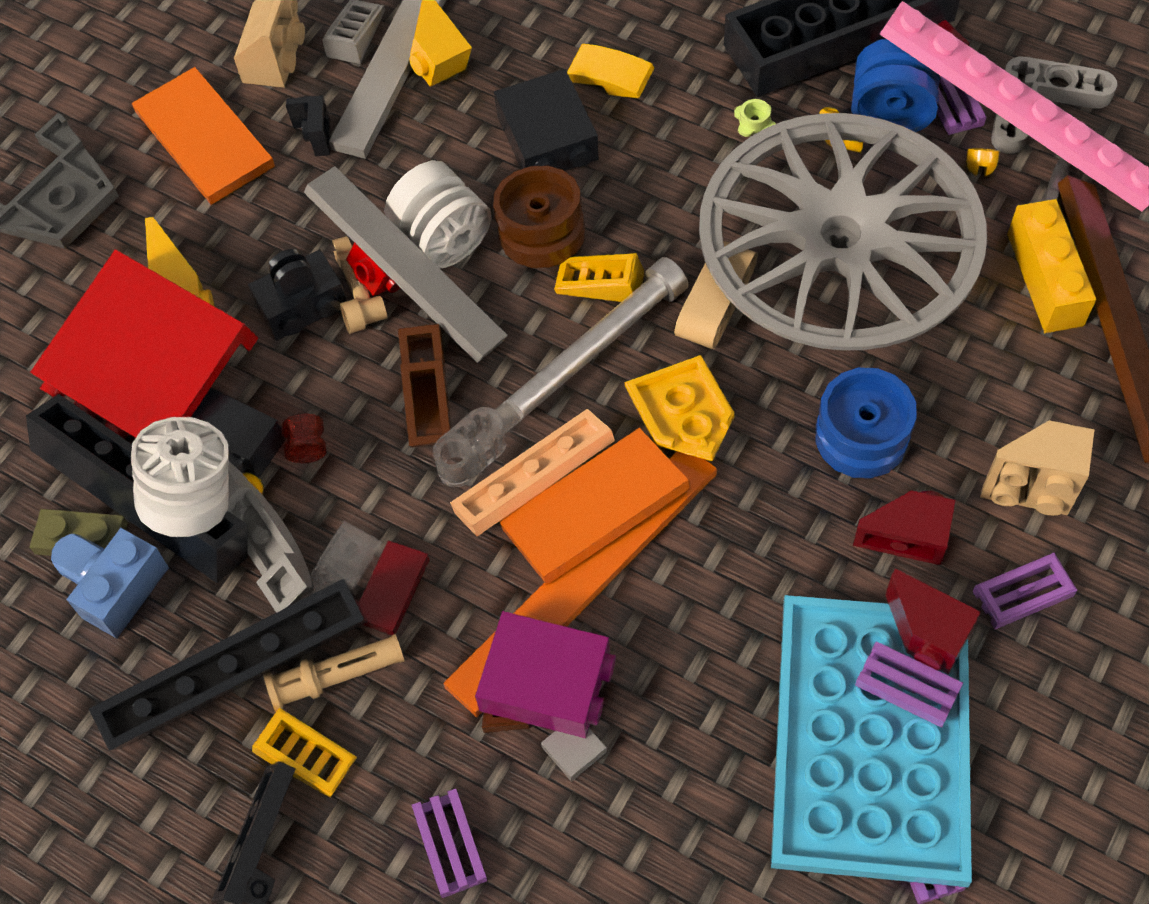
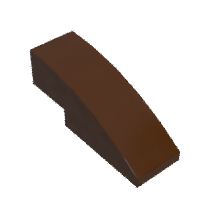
(424, 384)

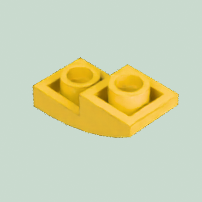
(614, 70)

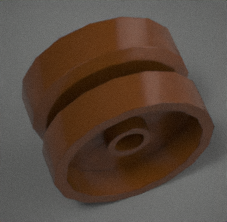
(539, 216)

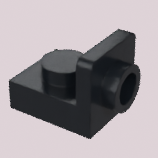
(313, 117)

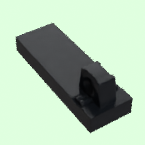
(241, 879)

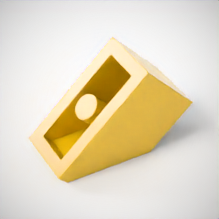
(437, 45)

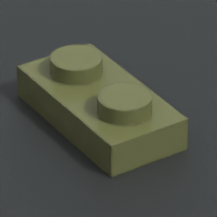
(56, 524)

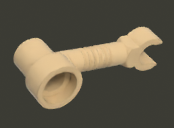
(363, 308)

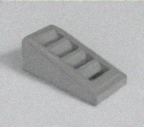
(353, 49)

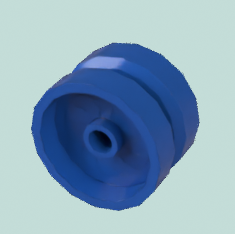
(894, 87)
(865, 422)

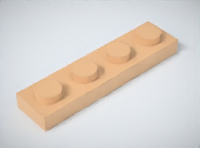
(532, 472)

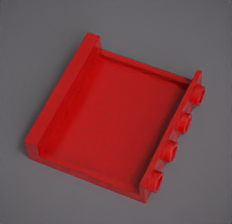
(139, 348)

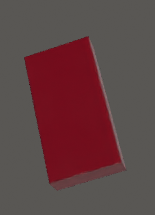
(392, 586)

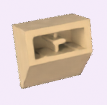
(269, 43)
(1042, 469)

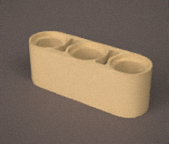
(707, 308)

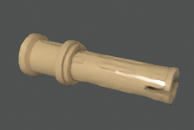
(312, 677)

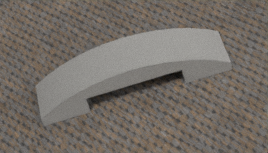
(270, 544)

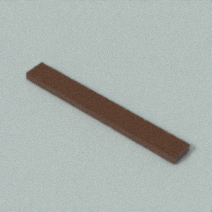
(1113, 300)

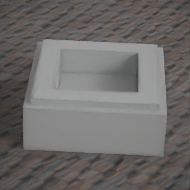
(572, 752)

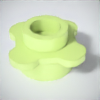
(753, 117)

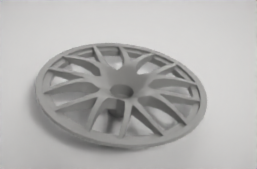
(844, 220)

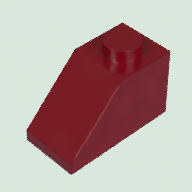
(909, 527)
(929, 621)

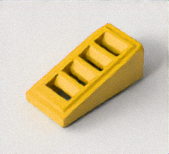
(625, 273)
(283, 720)

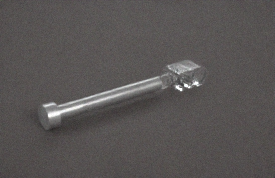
(481, 434)

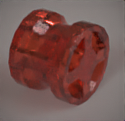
(304, 438)

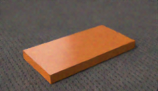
(203, 135)
(594, 505)

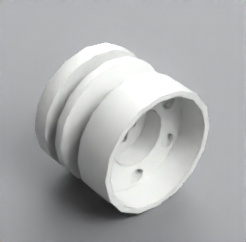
(438, 213)
(180, 476)

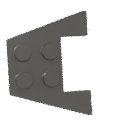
(63, 196)

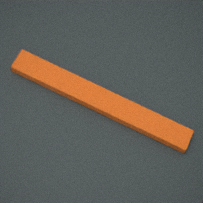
(577, 588)

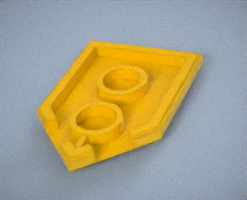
(683, 408)

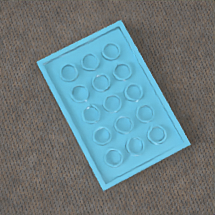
(855, 775)

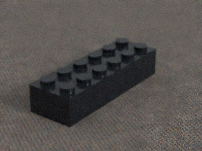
(797, 39)

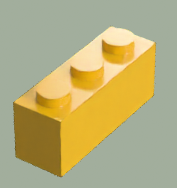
(1051, 266)

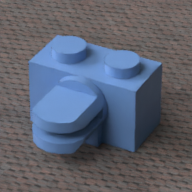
(109, 580)

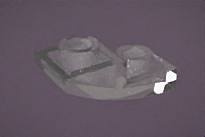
(345, 557)

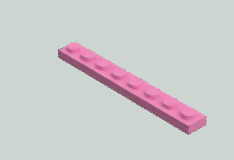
(1019, 104)

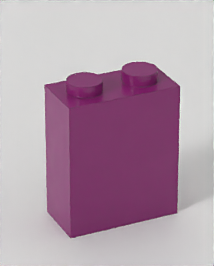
(545, 675)

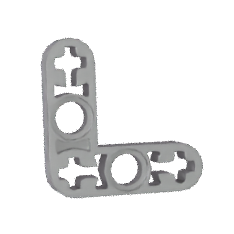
(1037, 76)

